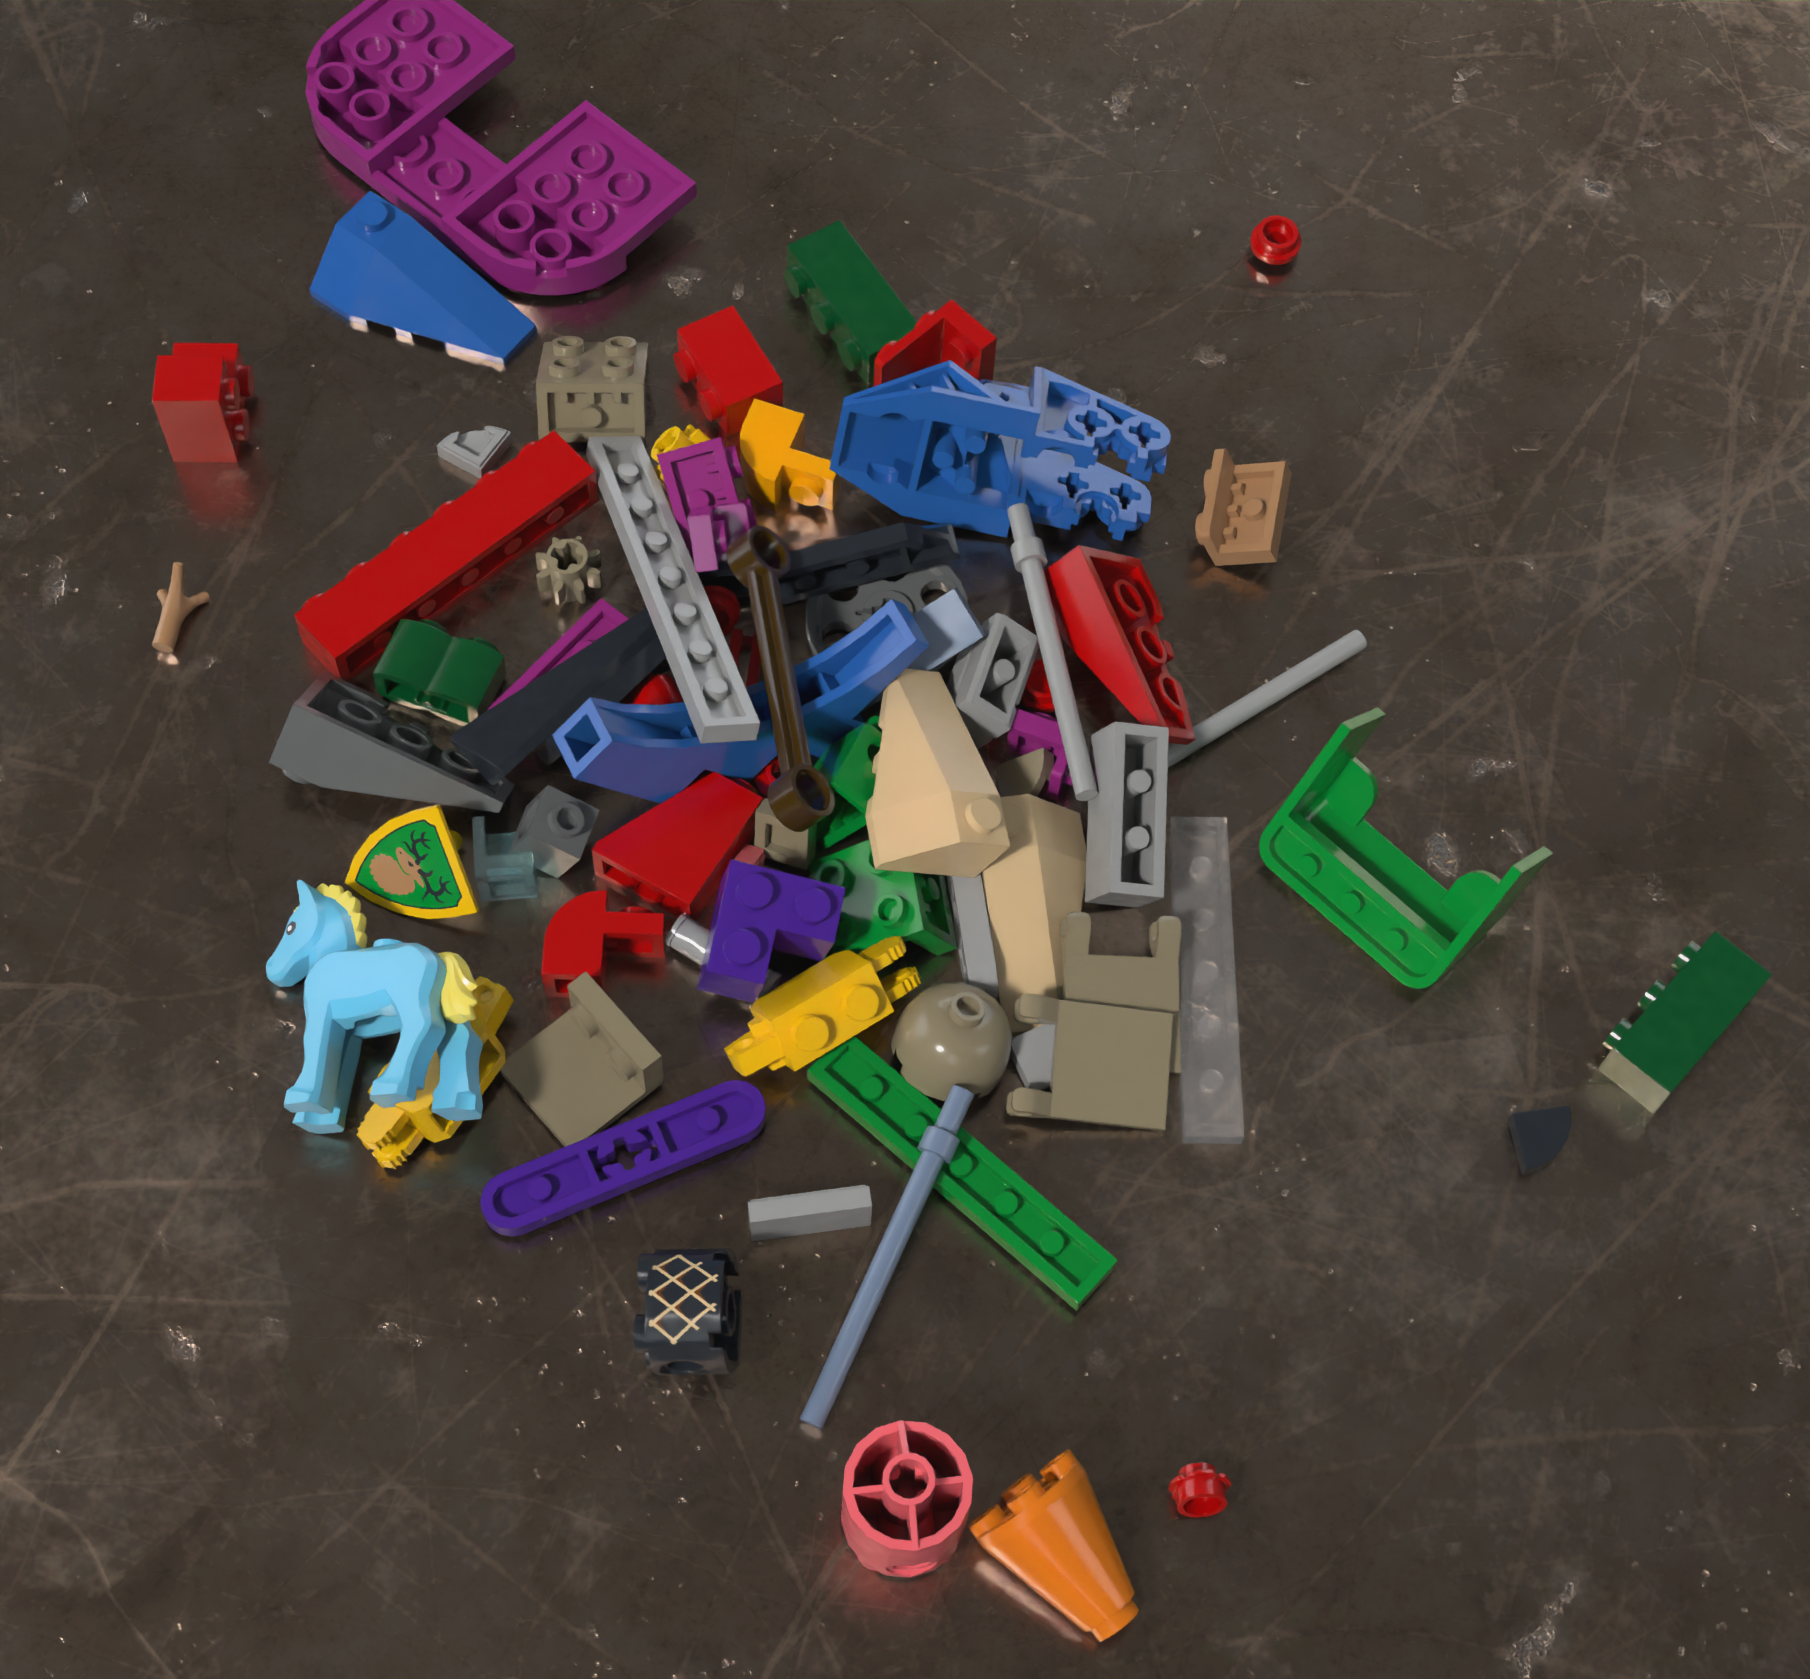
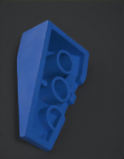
(402, 277)

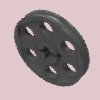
(828, 614)

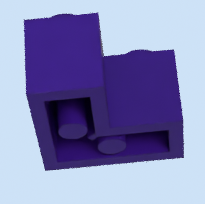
(763, 913)

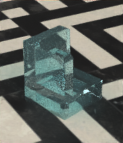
(498, 873)

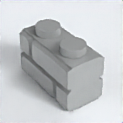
(992, 677)

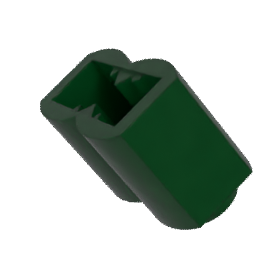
(439, 672)

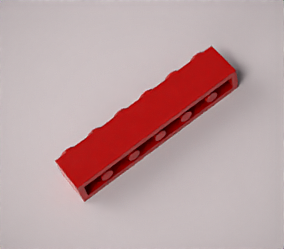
(448, 555)

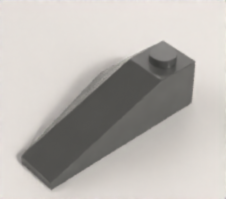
(349, 743)

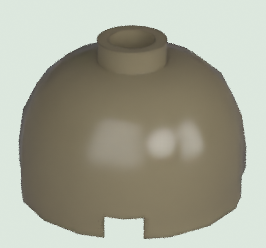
(952, 1038)

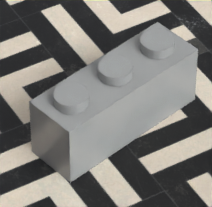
(1127, 815)

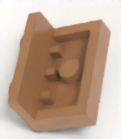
(1243, 510)

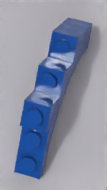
(657, 751)

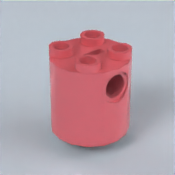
(906, 1498)

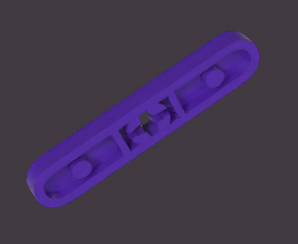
(567, 1178)

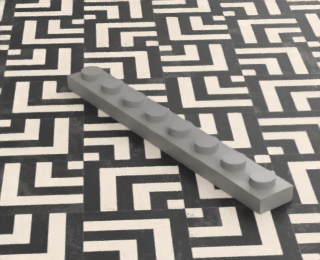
(672, 591)

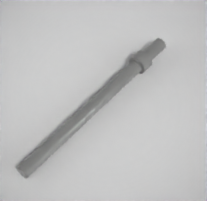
(1029, 560)
(1269, 694)

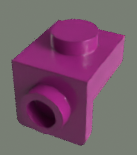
(1034, 732)

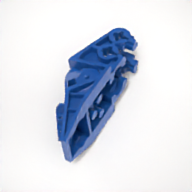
(972, 448)

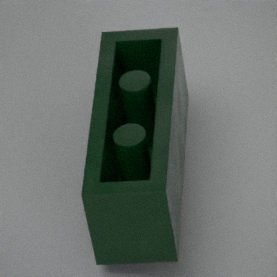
(846, 296)
(1681, 1019)

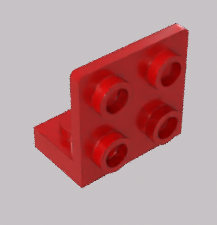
(936, 339)

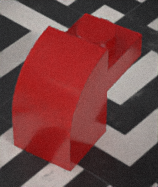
(588, 932)

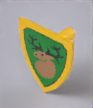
(414, 867)

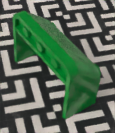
(1368, 883)

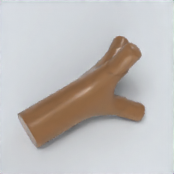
(174, 610)

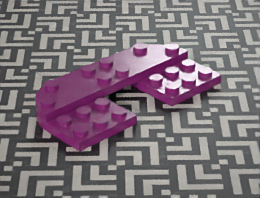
(541, 223)

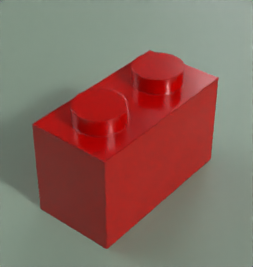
(726, 368)

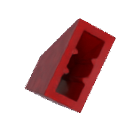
(681, 846)

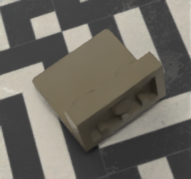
(592, 388)
(584, 1066)

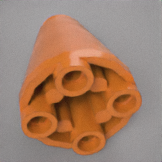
(1061, 1546)

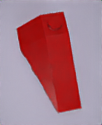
(1111, 621)

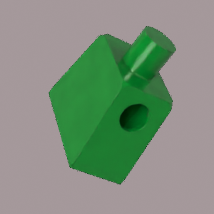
(849, 772)

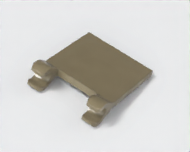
(1125, 980)
(1105, 1064)

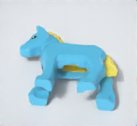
(371, 994)

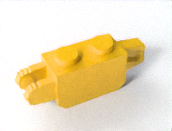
(822, 1008)
(400, 1129)

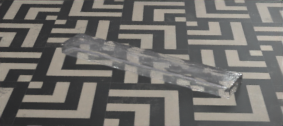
(1206, 981)

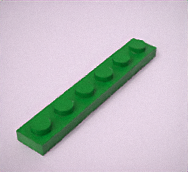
(974, 1179)

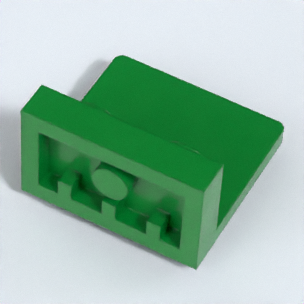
(885, 903)

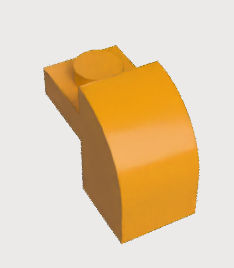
(775, 461)

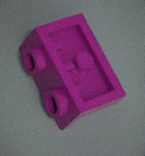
(701, 478)

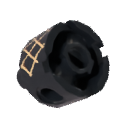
(689, 1311)

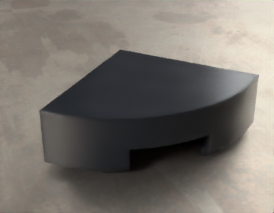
(1539, 1136)

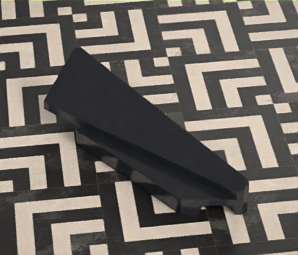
(851, 560)
(534, 713)

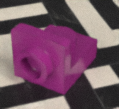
(714, 530)

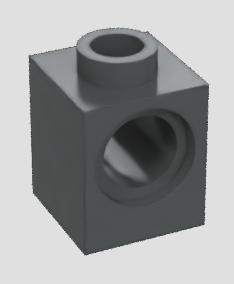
(554, 830)

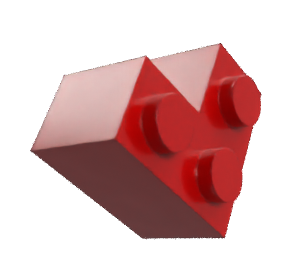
(202, 400)

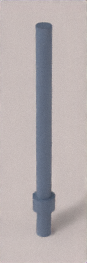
(937, 1147)

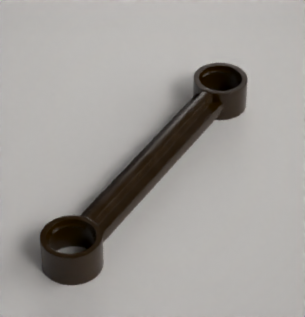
(801, 792)

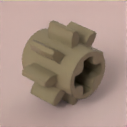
(568, 570)

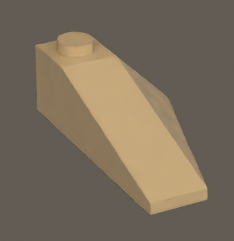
(931, 790)
(1029, 896)

